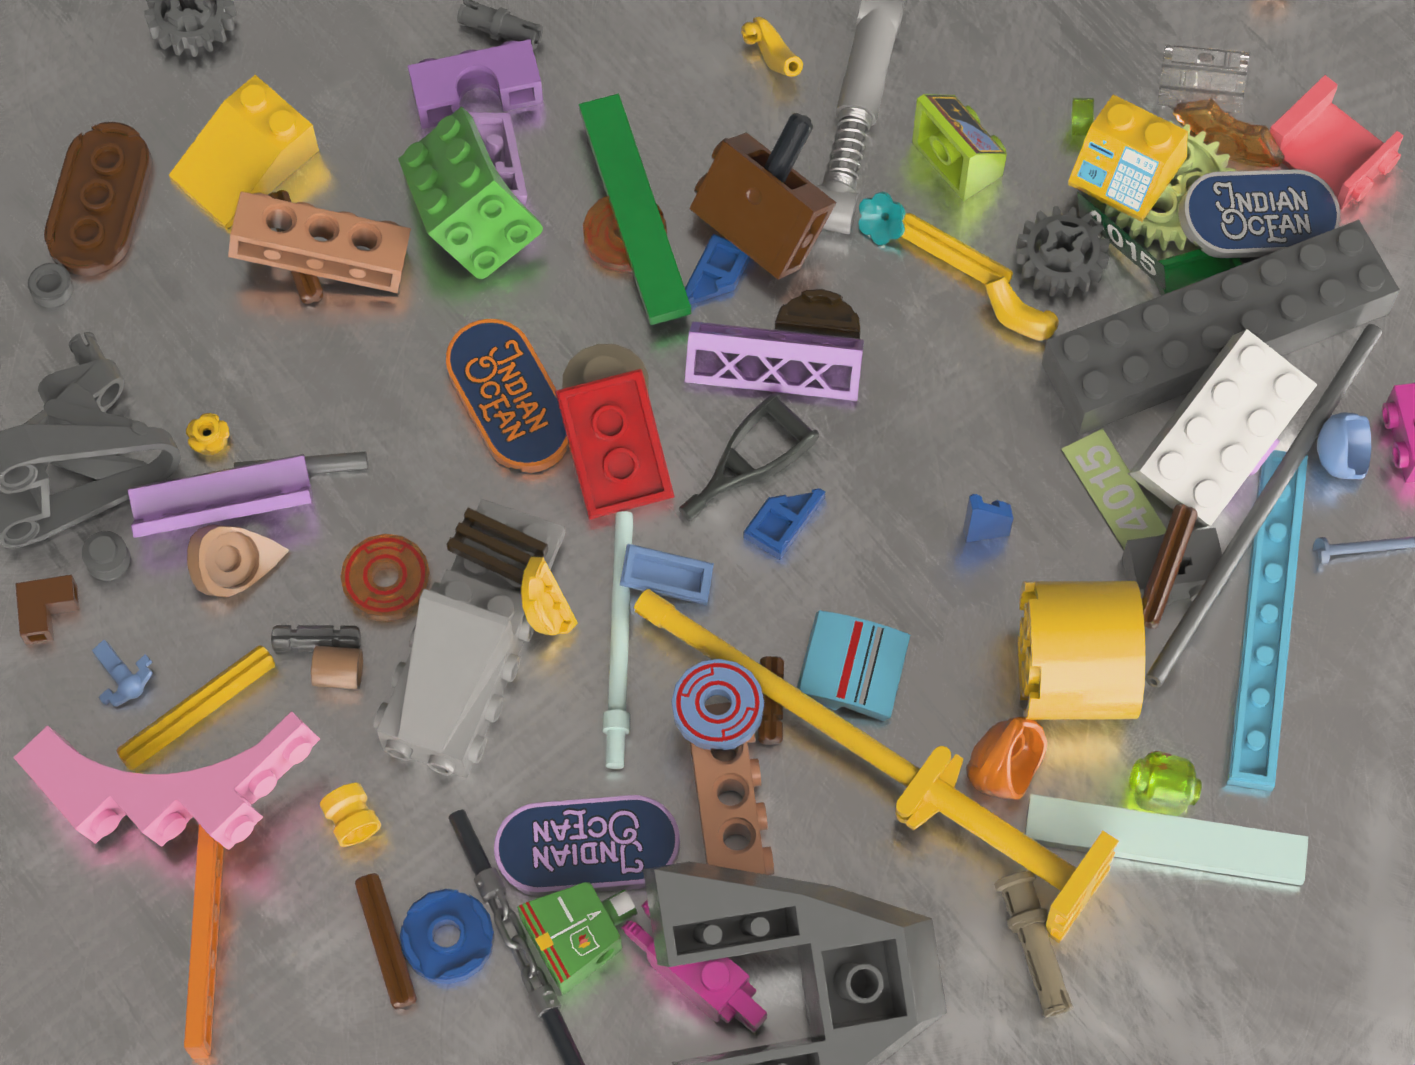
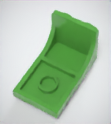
(465, 198)

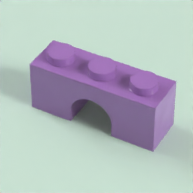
(504, 69)

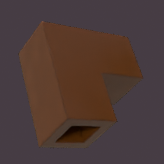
(39, 601)

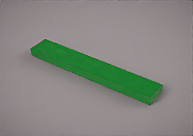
(635, 209)

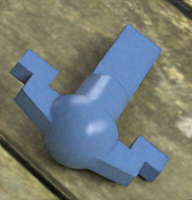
(129, 685)

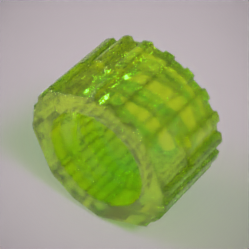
(1082, 115)

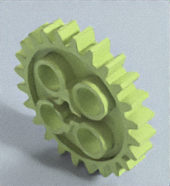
(1166, 225)

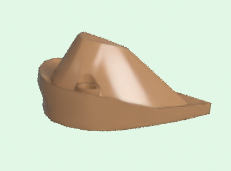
(229, 559)

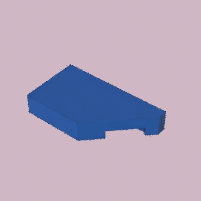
(716, 270)
(782, 520)
(987, 520)

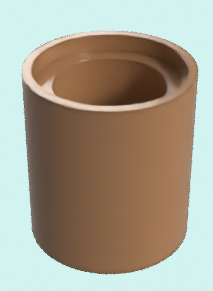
(337, 667)

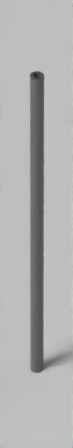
(1262, 508)

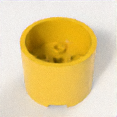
(1081, 650)

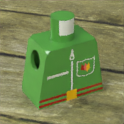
(576, 931)

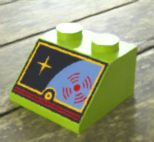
(957, 144)

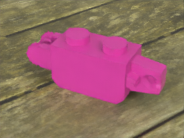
(713, 985)

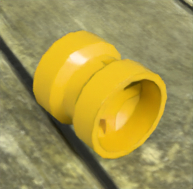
(350, 814)

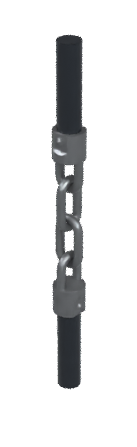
(491, 886)

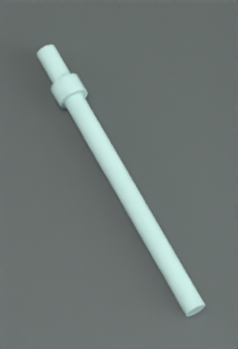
(616, 719)

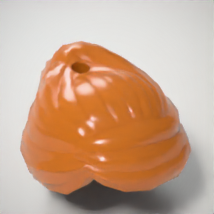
(1007, 758)

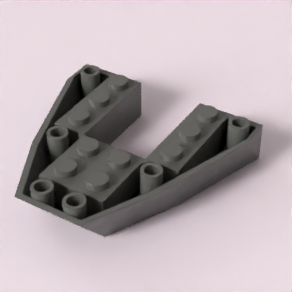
(862, 962)

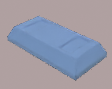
(666, 574)

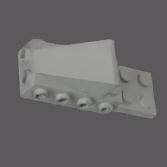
(461, 656)

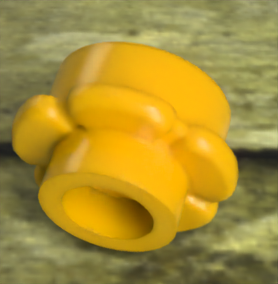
(207, 444)

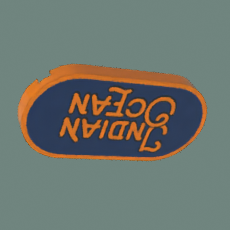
(507, 395)

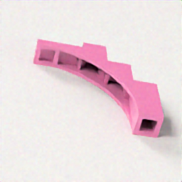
(161, 804)

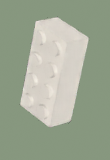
(1223, 427)

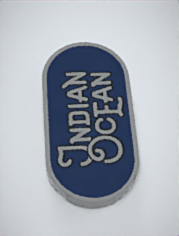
(1256, 211)

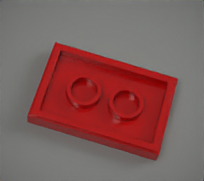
(614, 444)

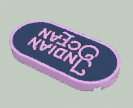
(585, 840)

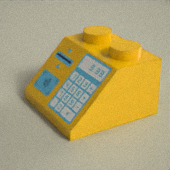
(1129, 158)

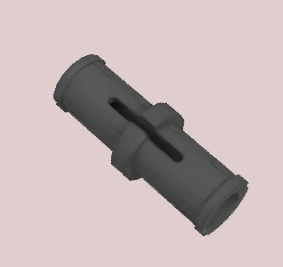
(499, 23)

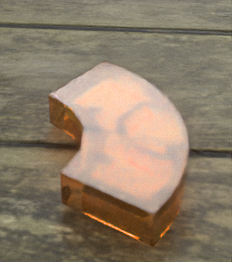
(1242, 141)

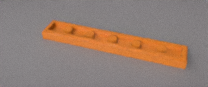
(204, 946)

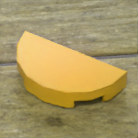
(543, 600)

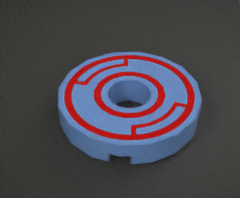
(713, 679)

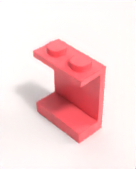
(1332, 144)

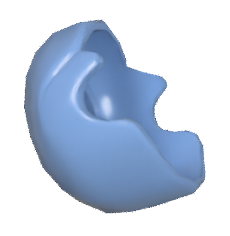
(1345, 445)

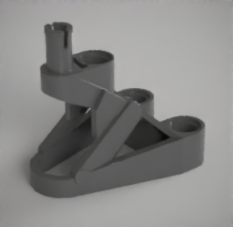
(80, 438)

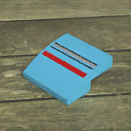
(853, 664)

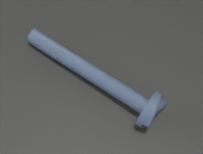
(1325, 549)

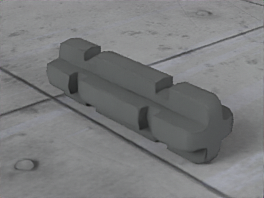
(308, 636)

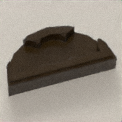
(819, 313)

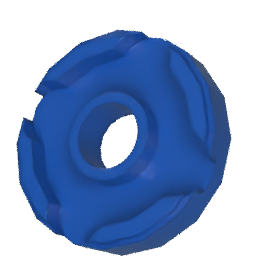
(450, 963)

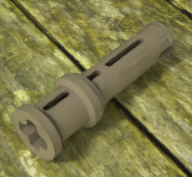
(1029, 923)

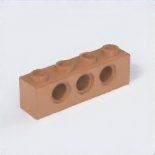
(299, 251)
(721, 820)

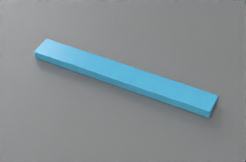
(1266, 635)

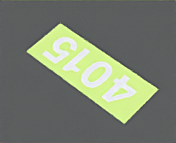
(1112, 488)

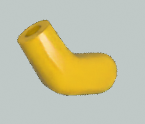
(773, 48)
(1017, 315)

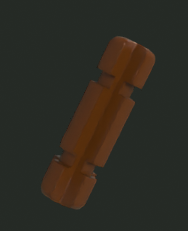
(771, 728)

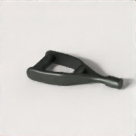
(740, 467)

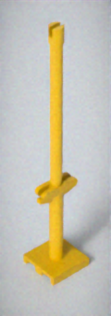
(928, 788)

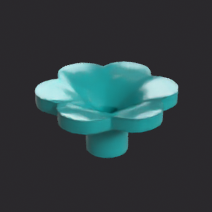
(881, 218)

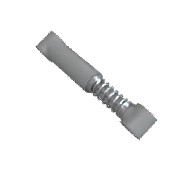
(859, 104)

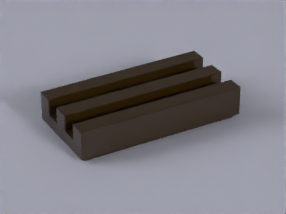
(505, 532)

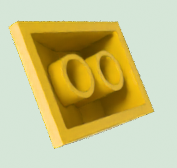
(244, 147)

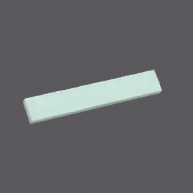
(1169, 839)

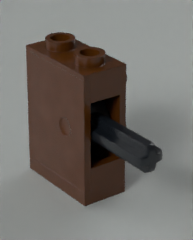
(762, 200)

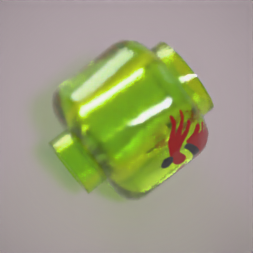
(1164, 783)

